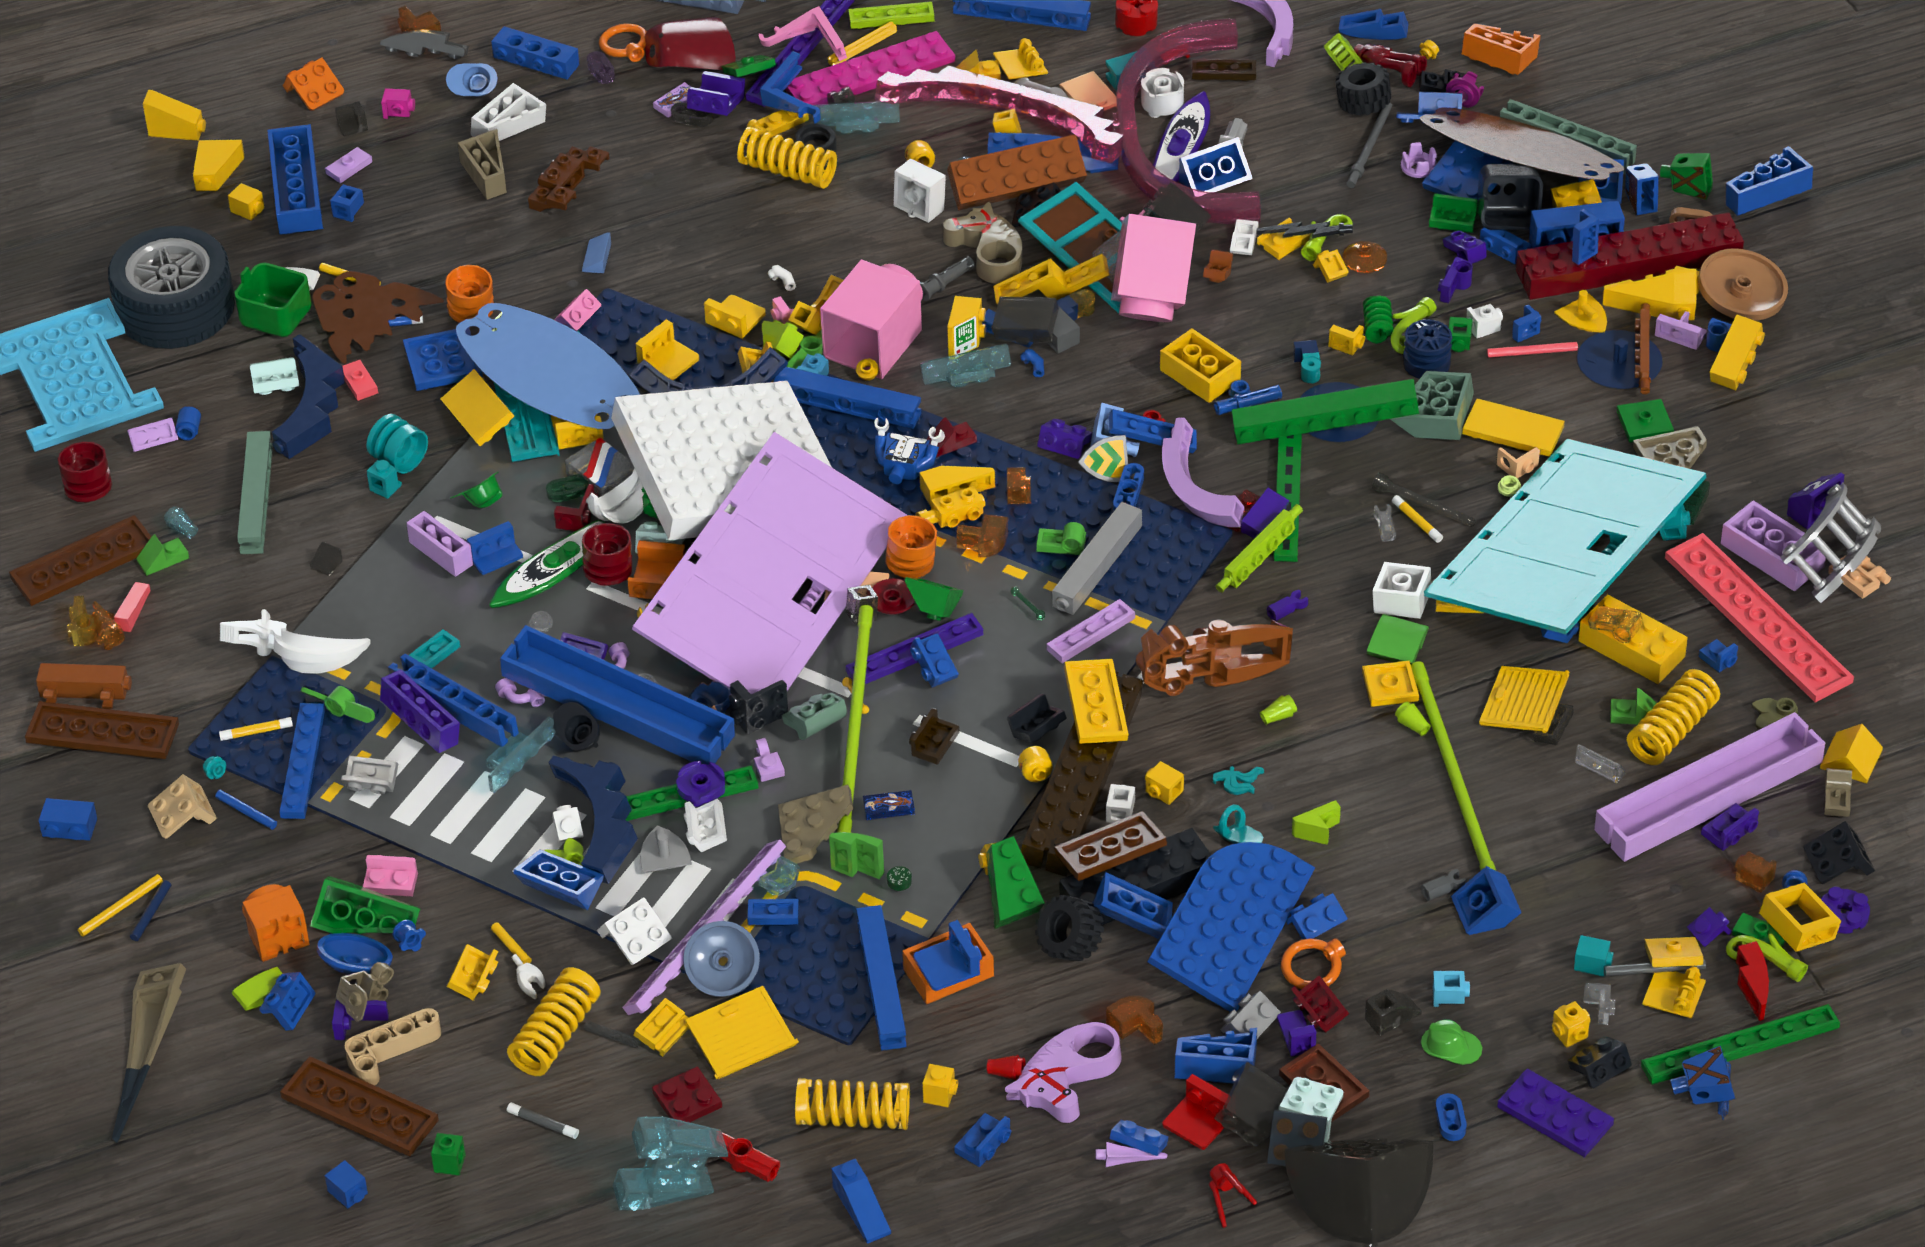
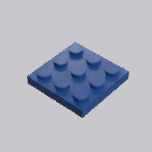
(1459, 171)
(438, 359)

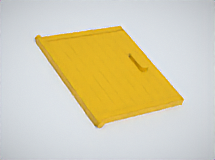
(1524, 698)
(740, 1032)

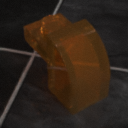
(409, 22)
(986, 539)
(1134, 1014)

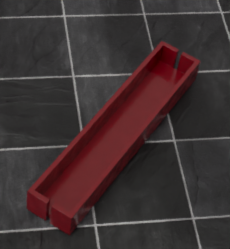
(1626, 256)

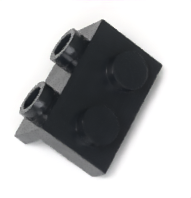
(1035, 719)
(1601, 1061)

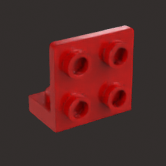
(1195, 1114)

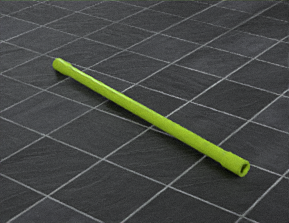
(864, 625)
(1422, 681)

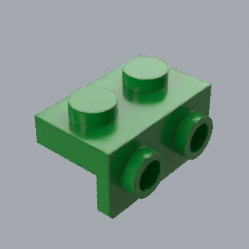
(1453, 213)

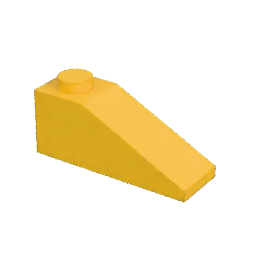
(949, 479)

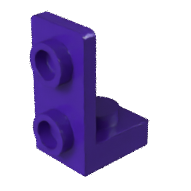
(341, 1021)
(1296, 1032)

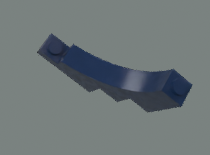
(311, 417)

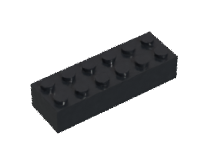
(1160, 872)

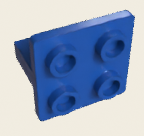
(494, 548)

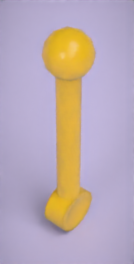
(847, 682)

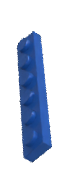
(302, 761)

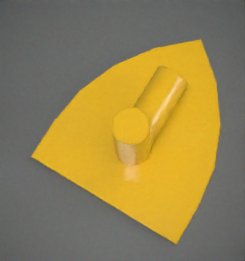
(1584, 313)

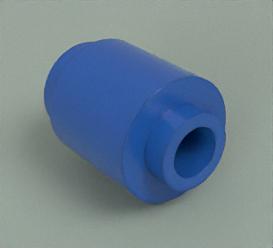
(188, 423)

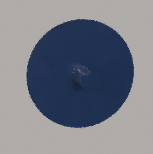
(1610, 359)
(1339, 434)

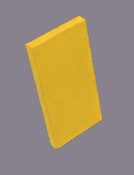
(477, 407)
(1513, 427)

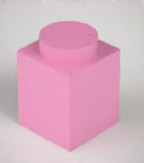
(1152, 267)
(872, 316)

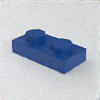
(773, 911)
(1139, 1137)

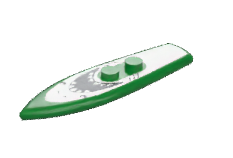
(542, 570)

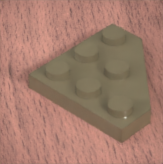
(1675, 448)
(812, 820)

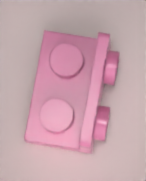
(579, 310)
(391, 875)

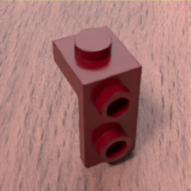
(573, 518)

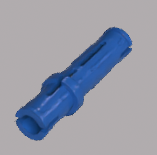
(1249, 399)

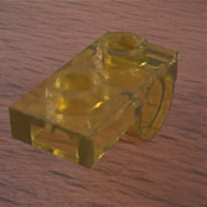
(1620, 622)
(82, 626)

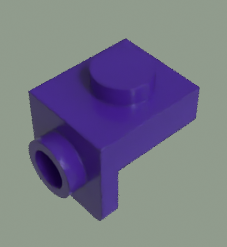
(1709, 926)

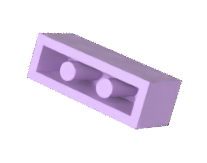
(439, 543)

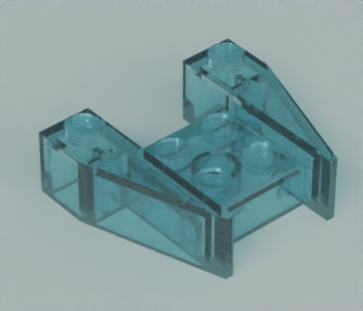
(674, 1163)

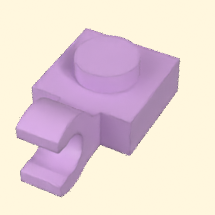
(767, 765)

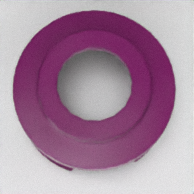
(1467, 87)

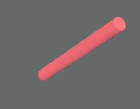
(1532, 349)

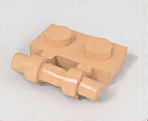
(1864, 582)

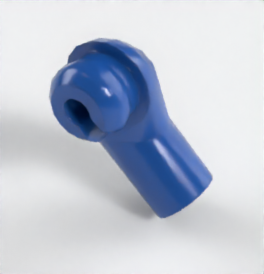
(1037, 361)

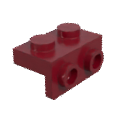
(1321, 1003)

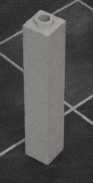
(1097, 558)

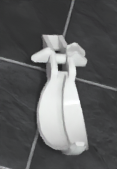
(621, 503)
(298, 651)

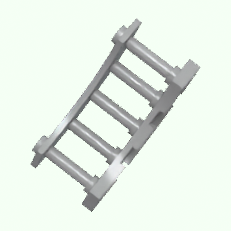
(1865, 540)

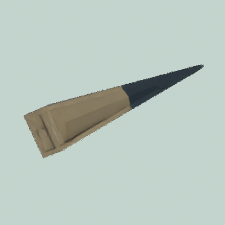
(152, 1009)

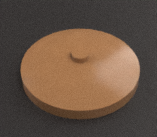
(1743, 284)

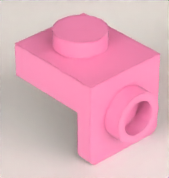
(780, 310)

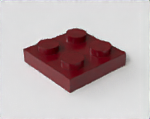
(687, 1096)

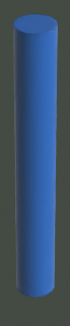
(246, 809)

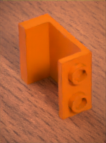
(653, 568)

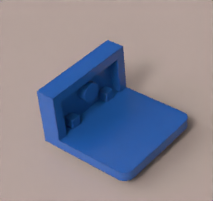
(950, 960)

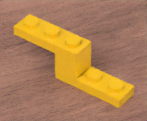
(1052, 279)

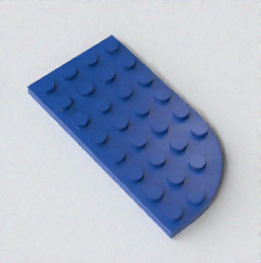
(1231, 920)

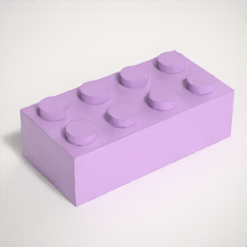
(1762, 537)

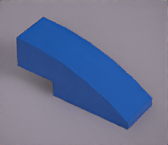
(1374, 25)

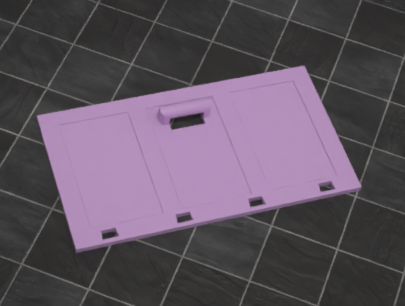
(736, 605)

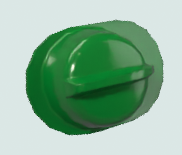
(483, 493)

